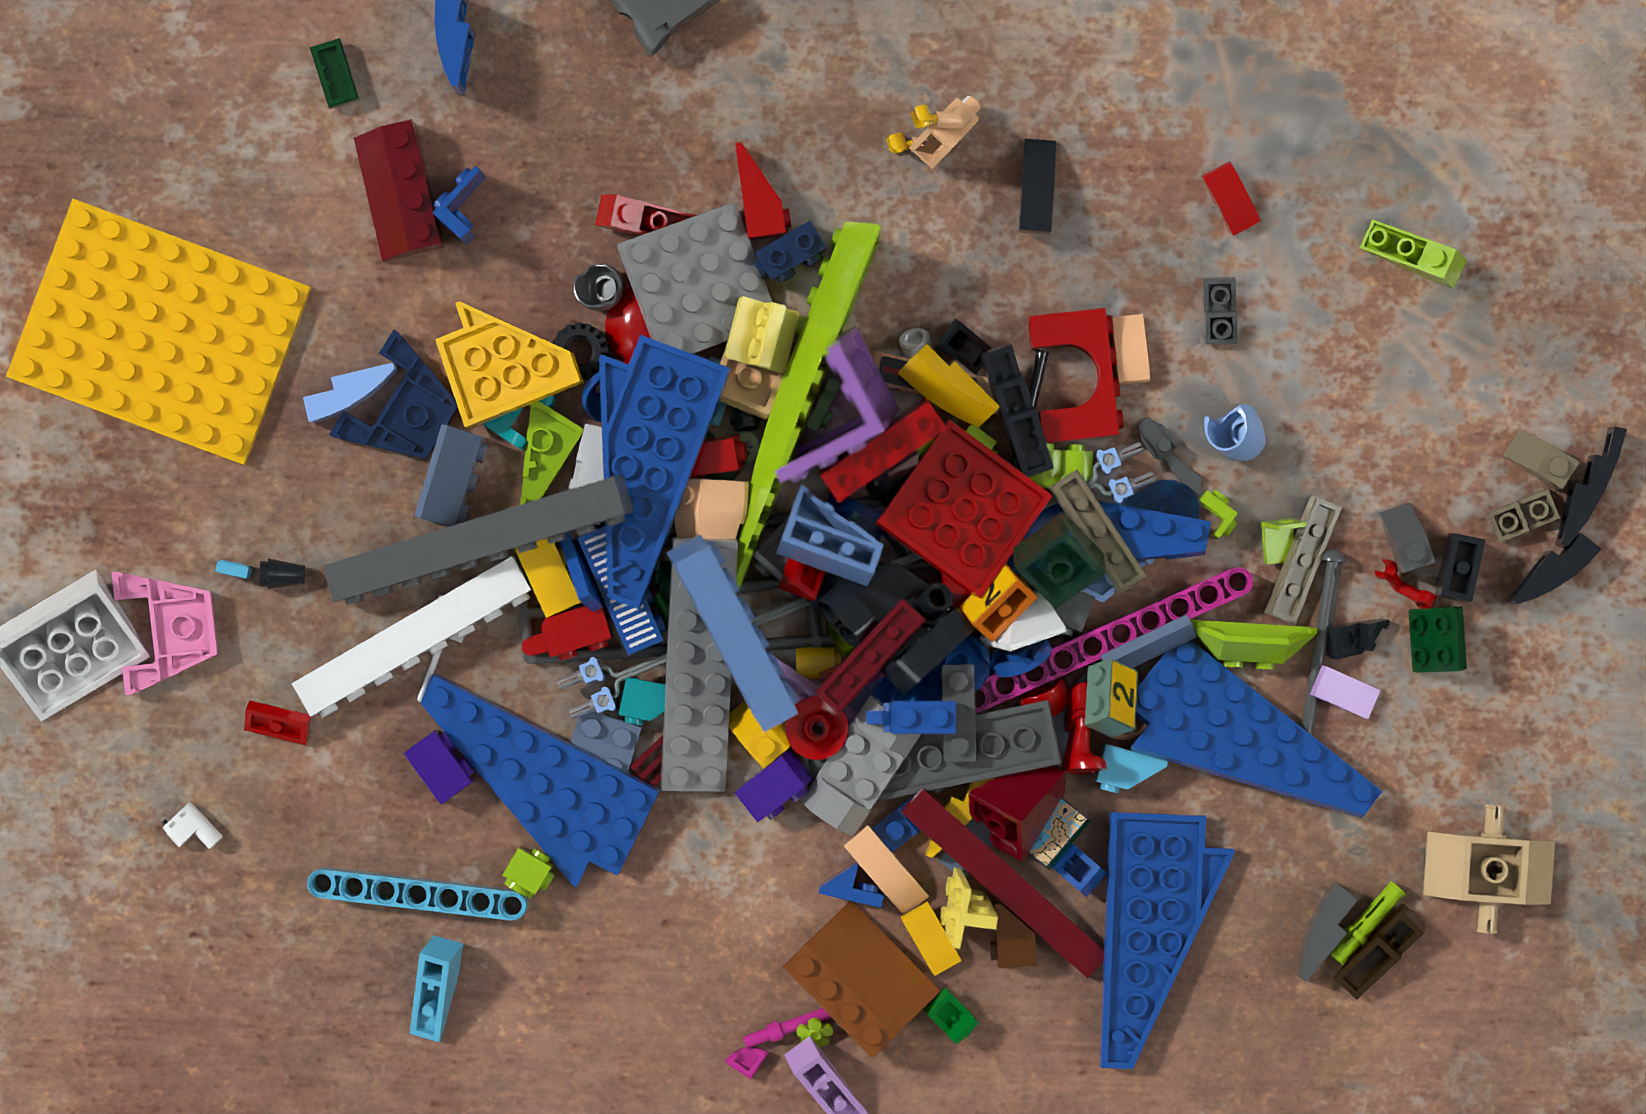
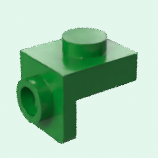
(951, 1016)

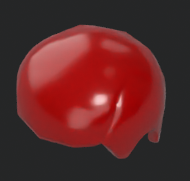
(1056, 694)

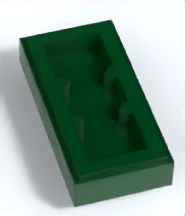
(334, 73)

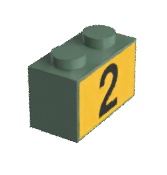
(1111, 698)

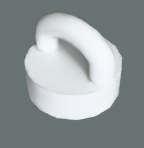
(912, 341)

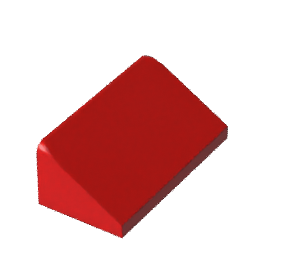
(801, 579)

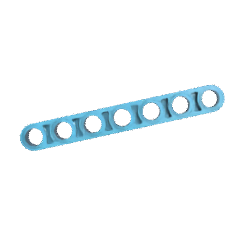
(402, 895)

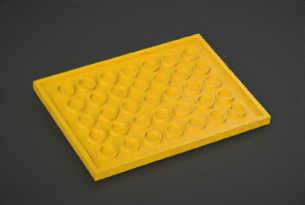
(158, 331)

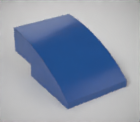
(454, 41)

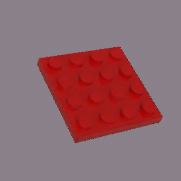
(964, 509)

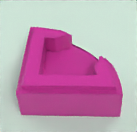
(747, 1060)

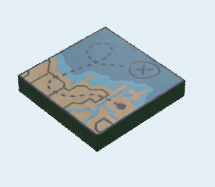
(1058, 834)

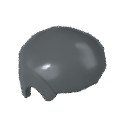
(599, 287)

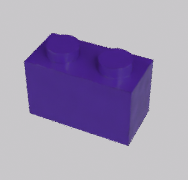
(440, 766)
(773, 786)

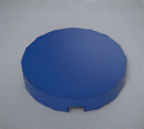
(1021, 660)

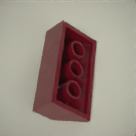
(398, 190)

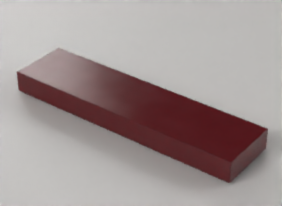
(870, 656)

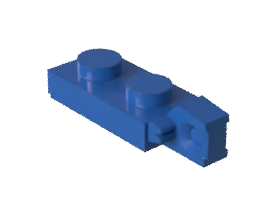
(916, 717)

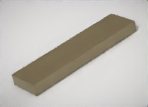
(1090, 517)
(1303, 560)

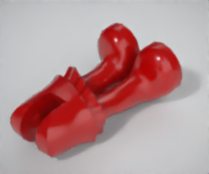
(1078, 757)

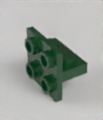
(1437, 639)

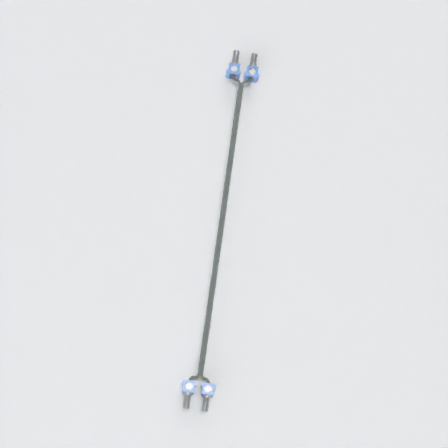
(594, 671)

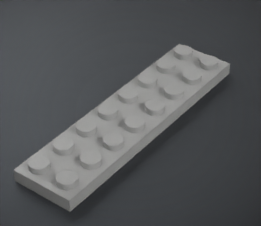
(695, 692)

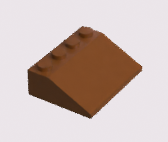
(861, 979)

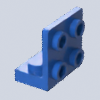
(447, 204)

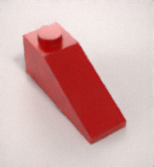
(761, 204)

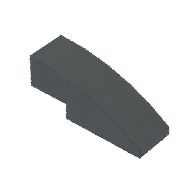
(1323, 929)

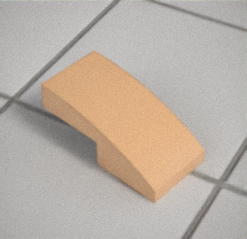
(1131, 349)

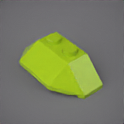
(1251, 642)

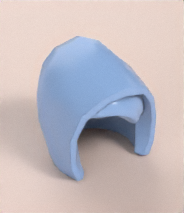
(1237, 434)

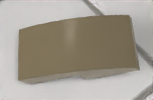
(1524, 515)

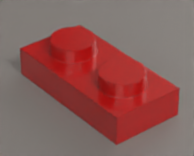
(277, 722)

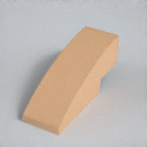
(886, 870)

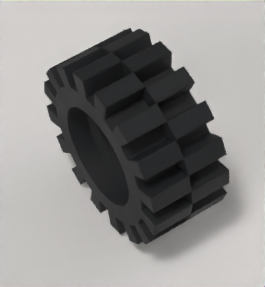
(590, 334)

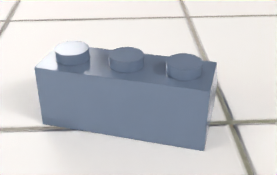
(451, 476)

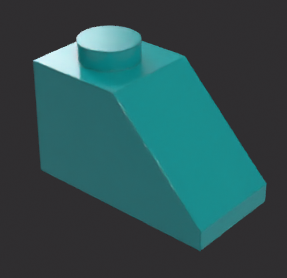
(642, 700)

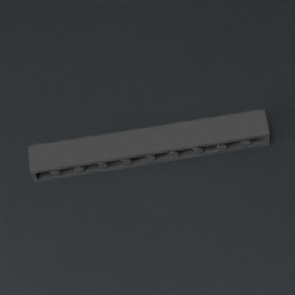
(479, 538)

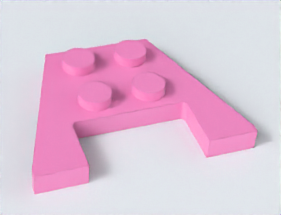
(180, 627)

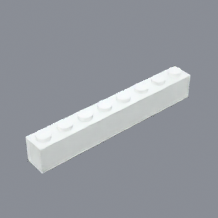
(413, 636)

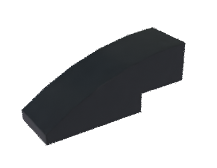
(1037, 186)
(1555, 569)

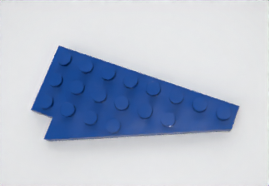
(1222, 726)
(1154, 907)

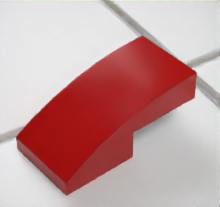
(1231, 198)

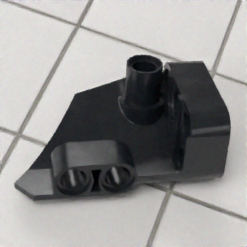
(857, 609)

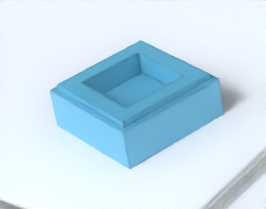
(234, 569)

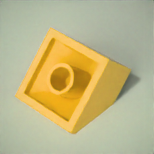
(761, 745)

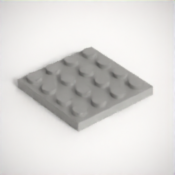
(692, 277)

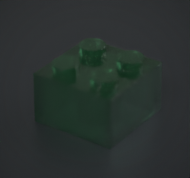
(1059, 560)

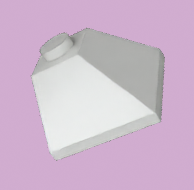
(1033, 625)

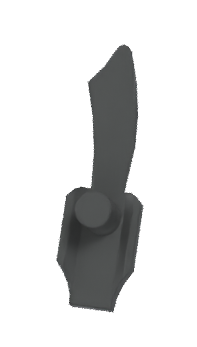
(1161, 445)

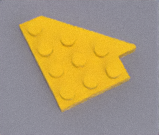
(501, 367)

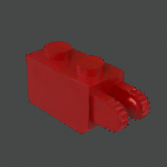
(569, 632)

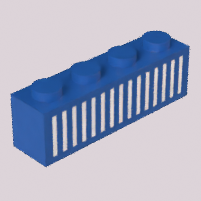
(636, 627)

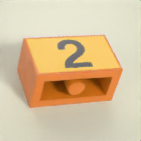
(1000, 604)

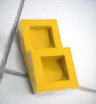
(930, 938)

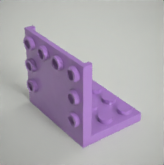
(863, 386)

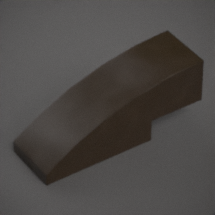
(1380, 952)

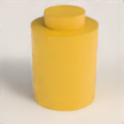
(815, 660)

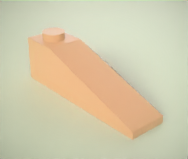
(712, 509)

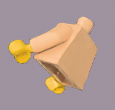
(943, 133)

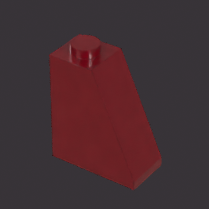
(1017, 807)

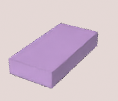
(1345, 692)

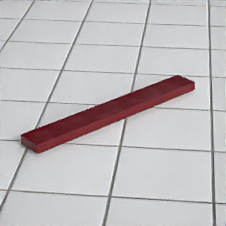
(1004, 882)

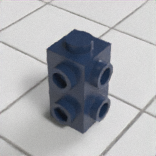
(789, 252)

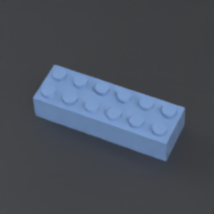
(734, 636)

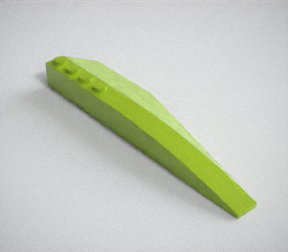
(805, 374)

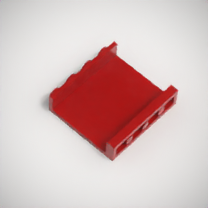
(900, 438)

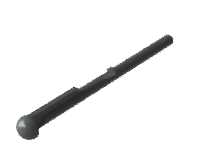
(1325, 619)

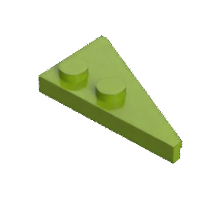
(547, 449)

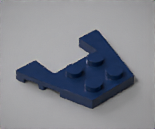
(412, 414)

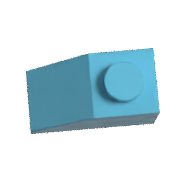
(1126, 768)

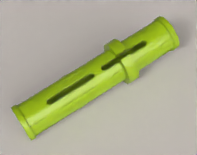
(1367, 922)

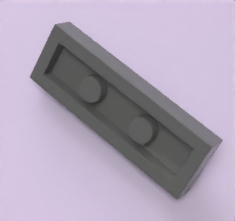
(959, 686)

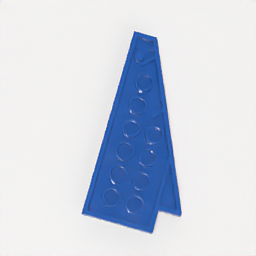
(652, 435)
(558, 792)

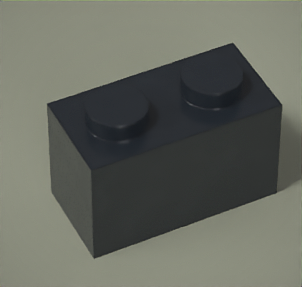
(1460, 567)

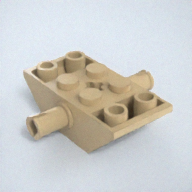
(1459, 862)

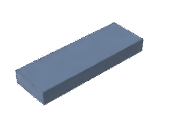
(1153, 643)

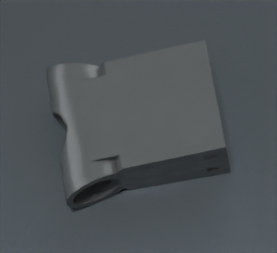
(660, 19)

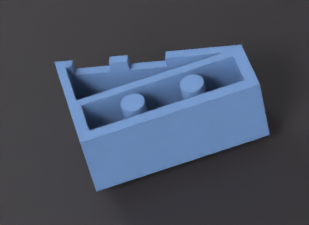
(828, 541)

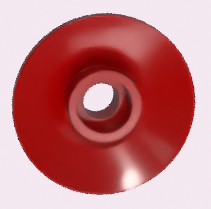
(801, 730)

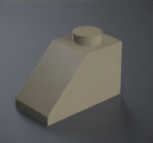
(1540, 459)

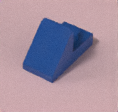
(896, 828)
(842, 887)

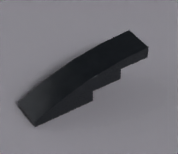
(1016, 410)
(1584, 497)

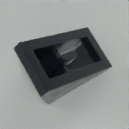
(963, 346)

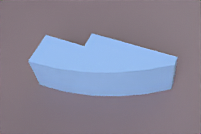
(348, 392)

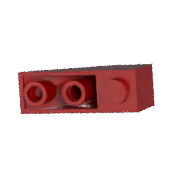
(635, 216)

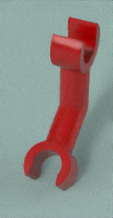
(1422, 598)

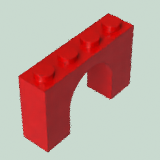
(1089, 333)

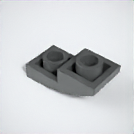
(1220, 310)

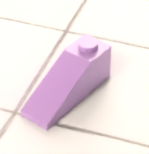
(822, 1079)

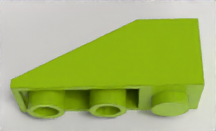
(1414, 253)

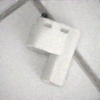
(190, 822)

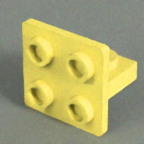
(761, 334)
(965, 908)

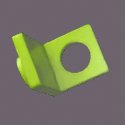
(1277, 538)

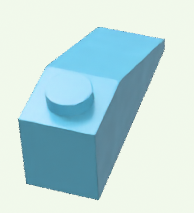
(435, 987)

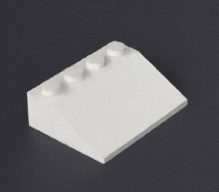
(68, 645)

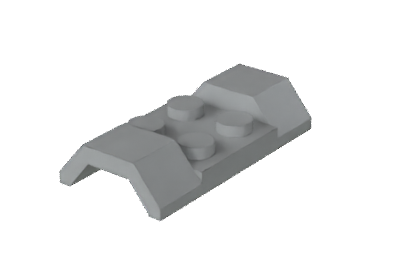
(858, 772)

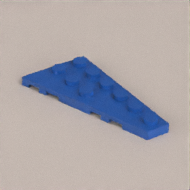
(1145, 532)

